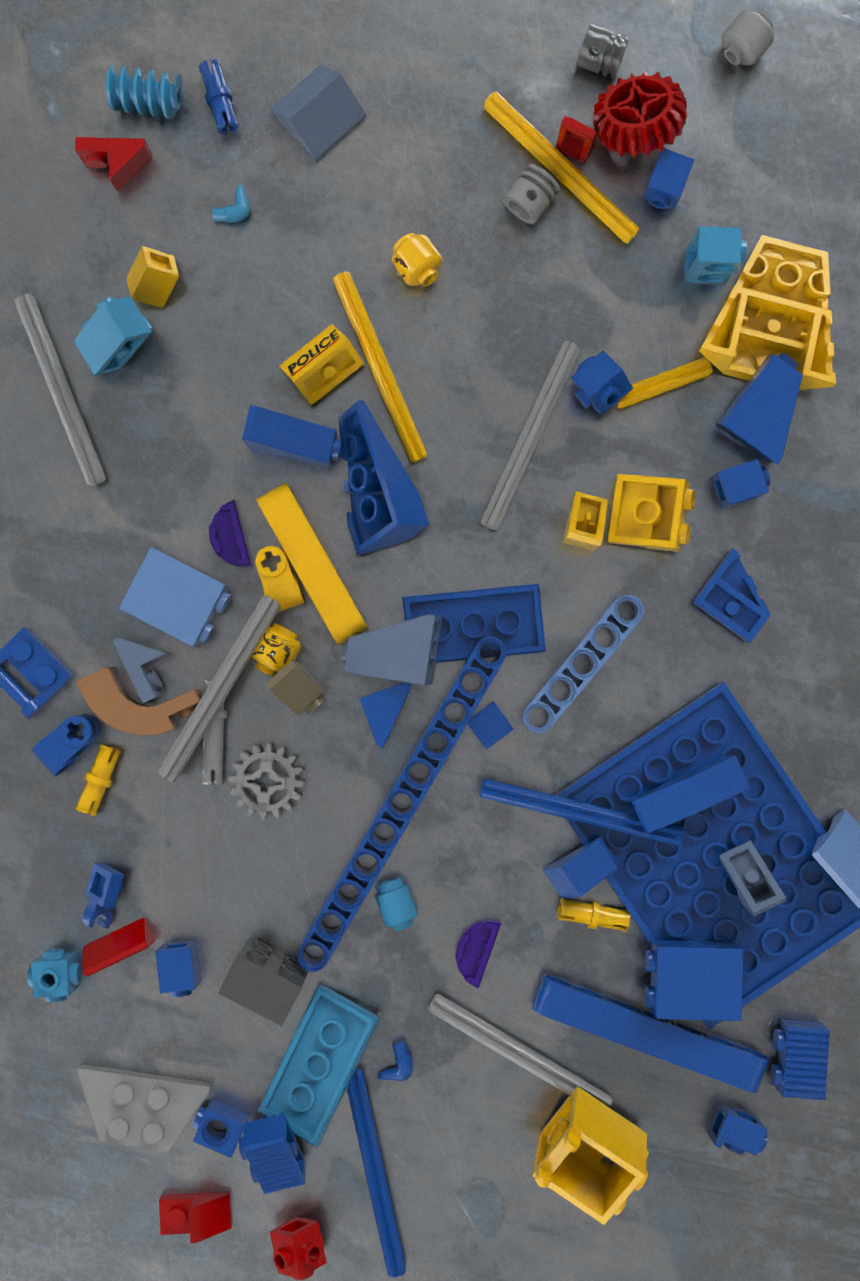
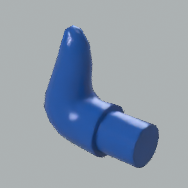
(403, 1061)

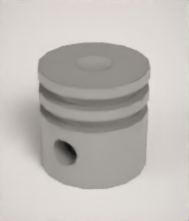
(531, 194)

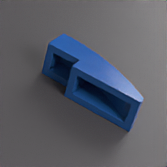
(690, 793)

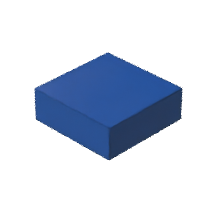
(490, 725)

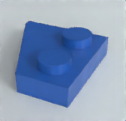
(733, 599)

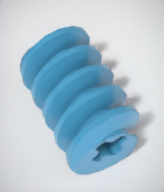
(143, 94)

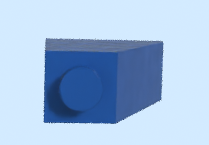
(765, 407)
(290, 438)

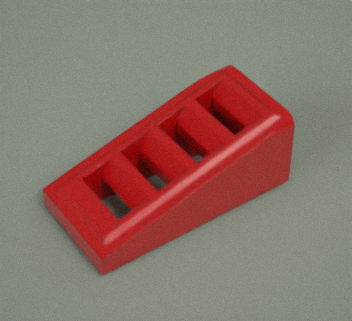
(575, 140)

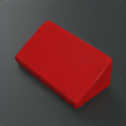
(116, 946)

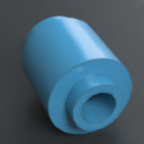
(395, 903)

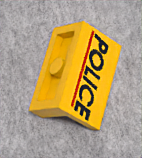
(322, 364)

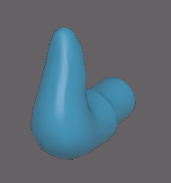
(233, 213)

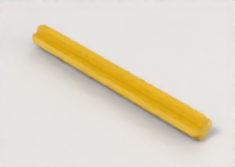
(561, 167)
(379, 367)

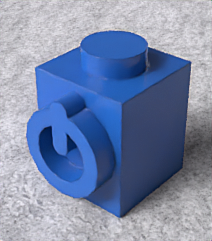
(600, 382)

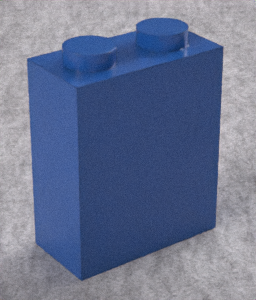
(695, 980)

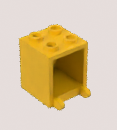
(572, 1154)

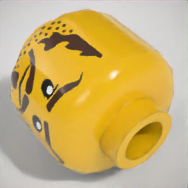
(416, 259)
(276, 649)

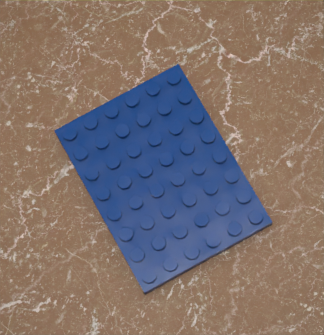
(685, 888)

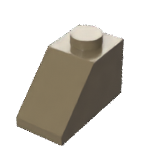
(297, 688)

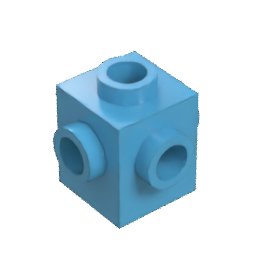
(63, 968)

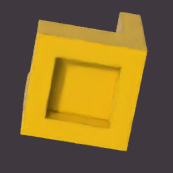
(152, 277)

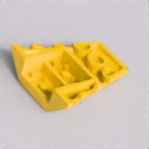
(777, 309)

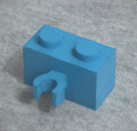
(112, 334)

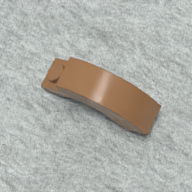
(117, 708)

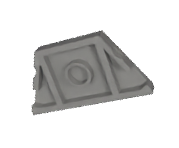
(139, 1106)

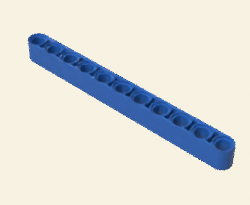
(387, 814)

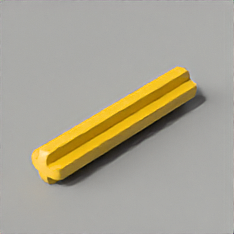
(666, 381)

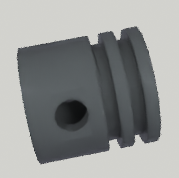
(610, 54)

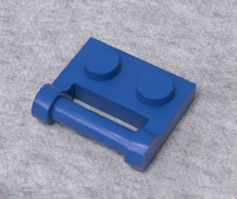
(37, 666)

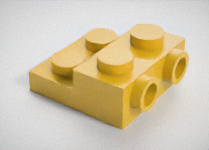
(651, 512)

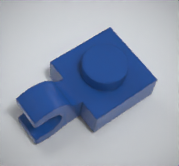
(102, 890)

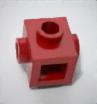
(298, 1248)

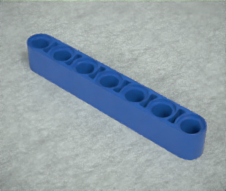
(652, 1036)

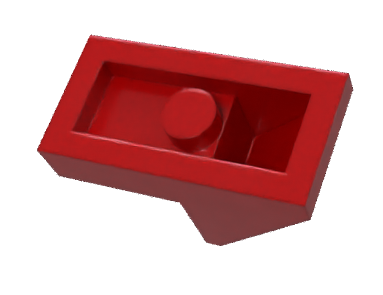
(123, 155)
(195, 1214)

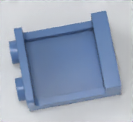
(175, 598)

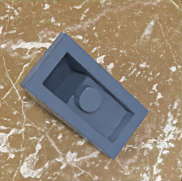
(136, 659)
(752, 879)

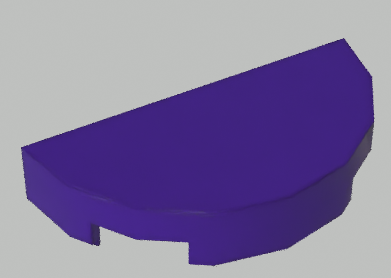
(228, 536)
(475, 949)

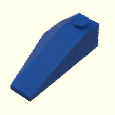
(382, 495)

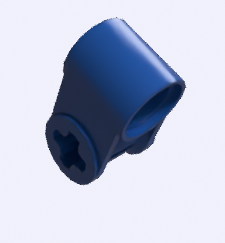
(63, 745)

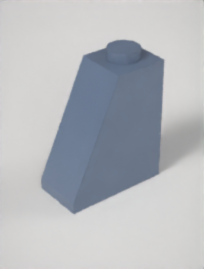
(396, 651)

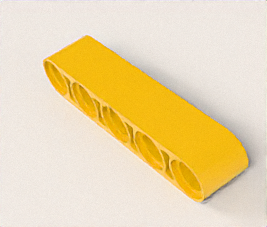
(311, 563)

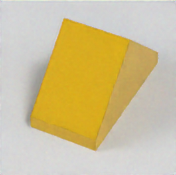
(586, 521)

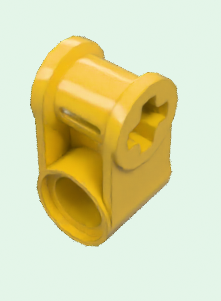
(279, 584)

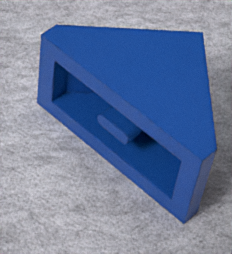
(383, 709)
(581, 869)

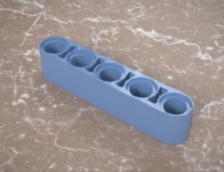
(596, 654)

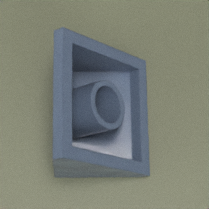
(319, 111)

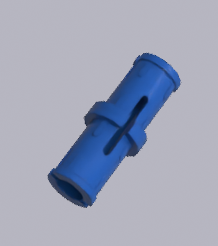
(218, 96)

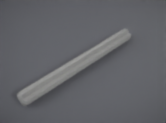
(60, 389)
(530, 435)
(219, 688)
(512, 1048)

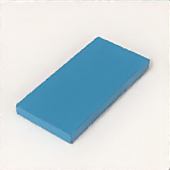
(319, 1064)

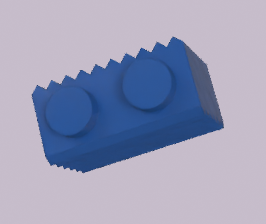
(801, 1059)
(273, 1153)

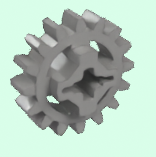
(265, 797)

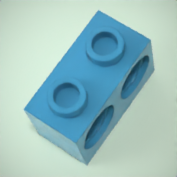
(714, 254)

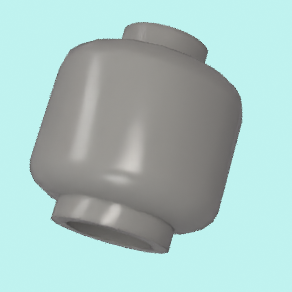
(748, 38)

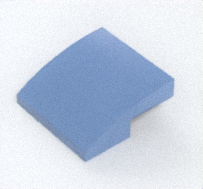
(840, 854)

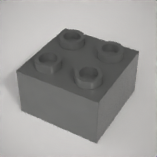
(264, 981)

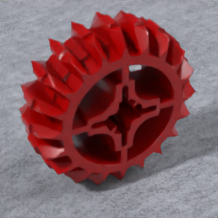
(640, 114)

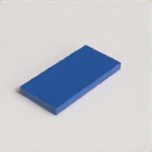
(502, 612)

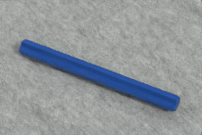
(577, 811)
(375, 1175)

